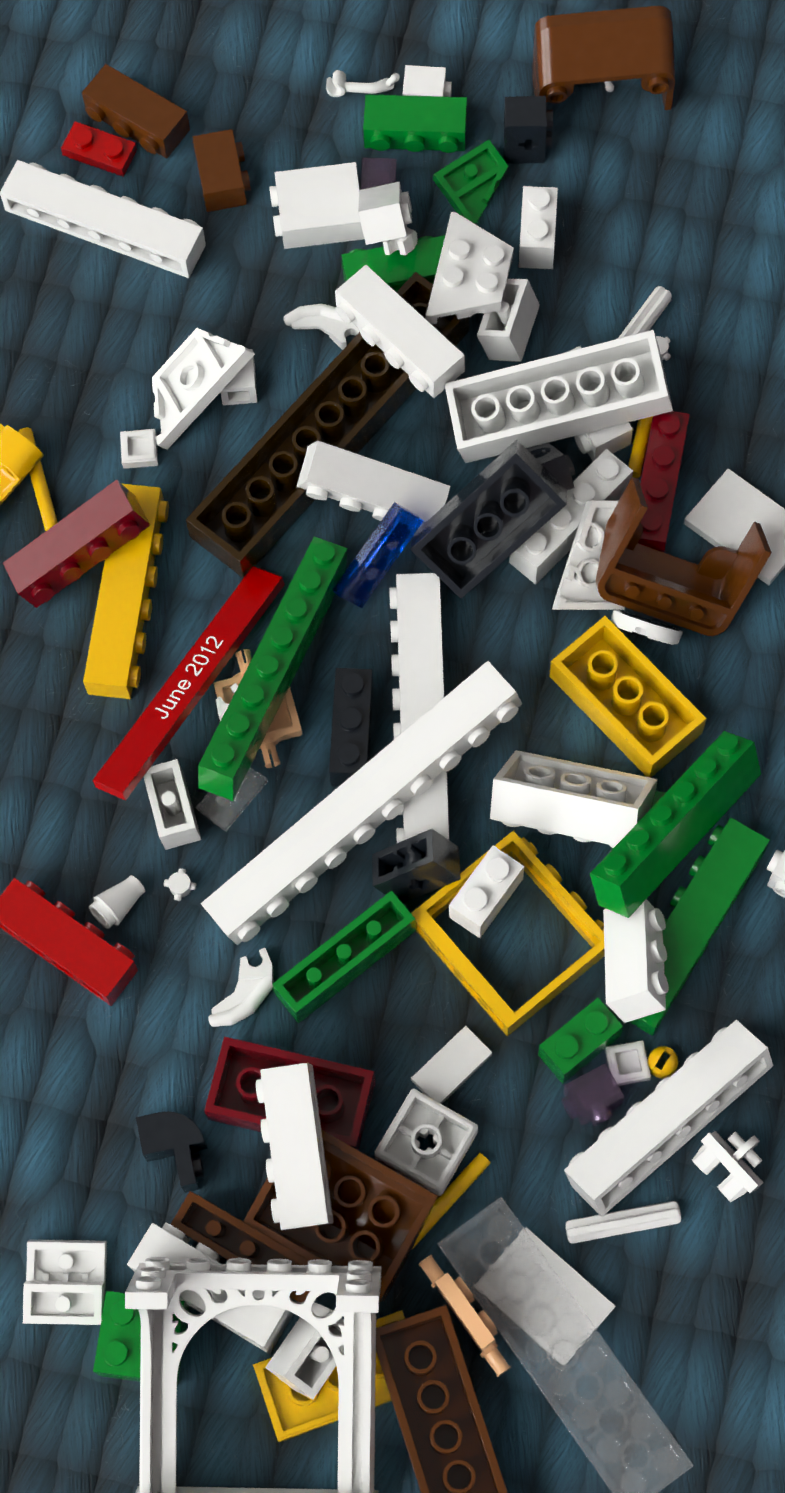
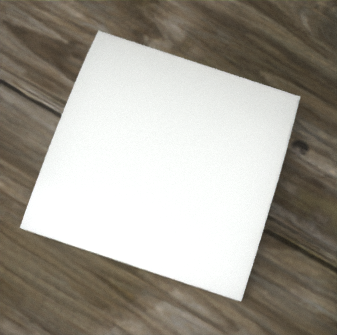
(65, 1282)

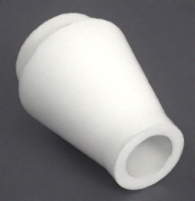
(115, 902)

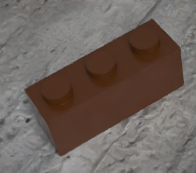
(135, 111)

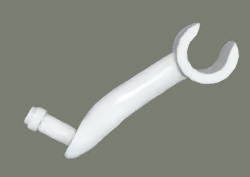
(338, 86)

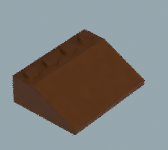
(372, 1211)

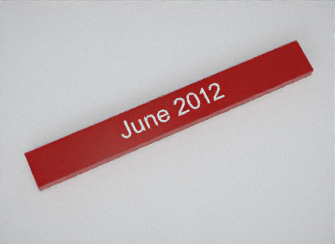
(188, 683)

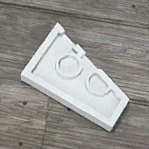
(578, 582)

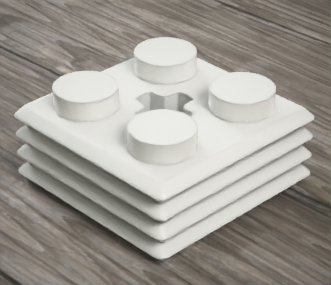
(421, 1117)

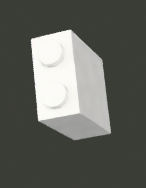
(317, 205)

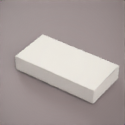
(452, 1065)

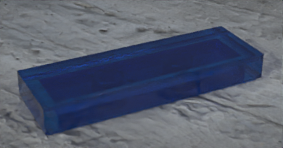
(378, 555)

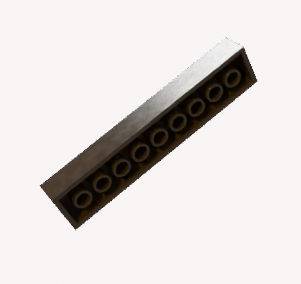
(339, 408)

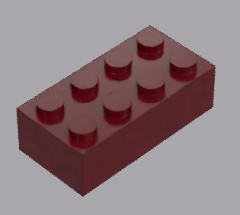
(341, 1089)

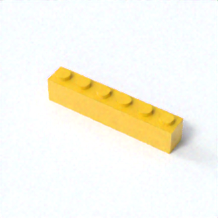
(125, 604)

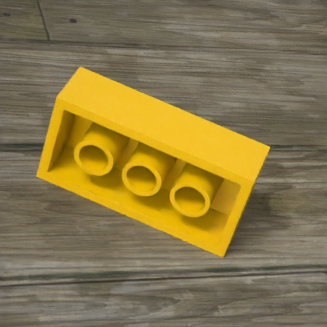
(627, 697)

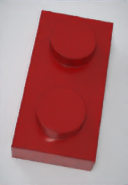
(99, 149)

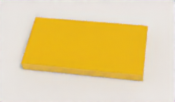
(297, 1414)

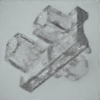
(224, 811)

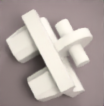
(718, 1151)

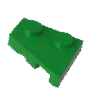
(472, 180)

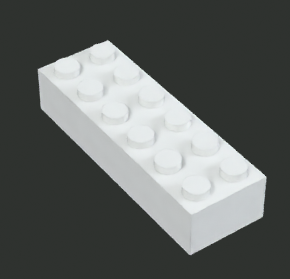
(559, 396)

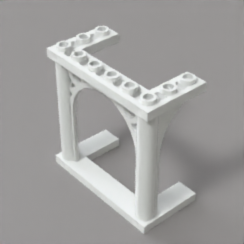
(156, 1295)

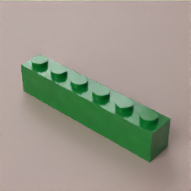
(675, 824)
(705, 905)

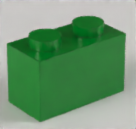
(580, 1040)

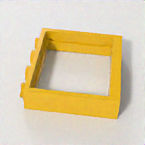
(568, 904)

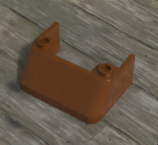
(603, 49)
(669, 587)

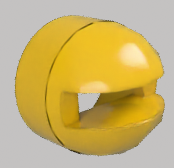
(670, 1065)

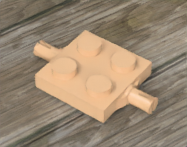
(285, 723)
(459, 1300)

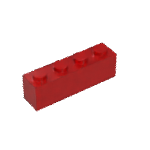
(65, 942)

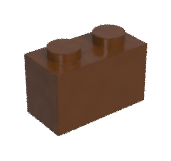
(220, 170)

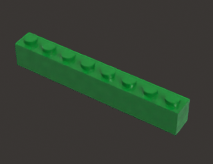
(272, 670)

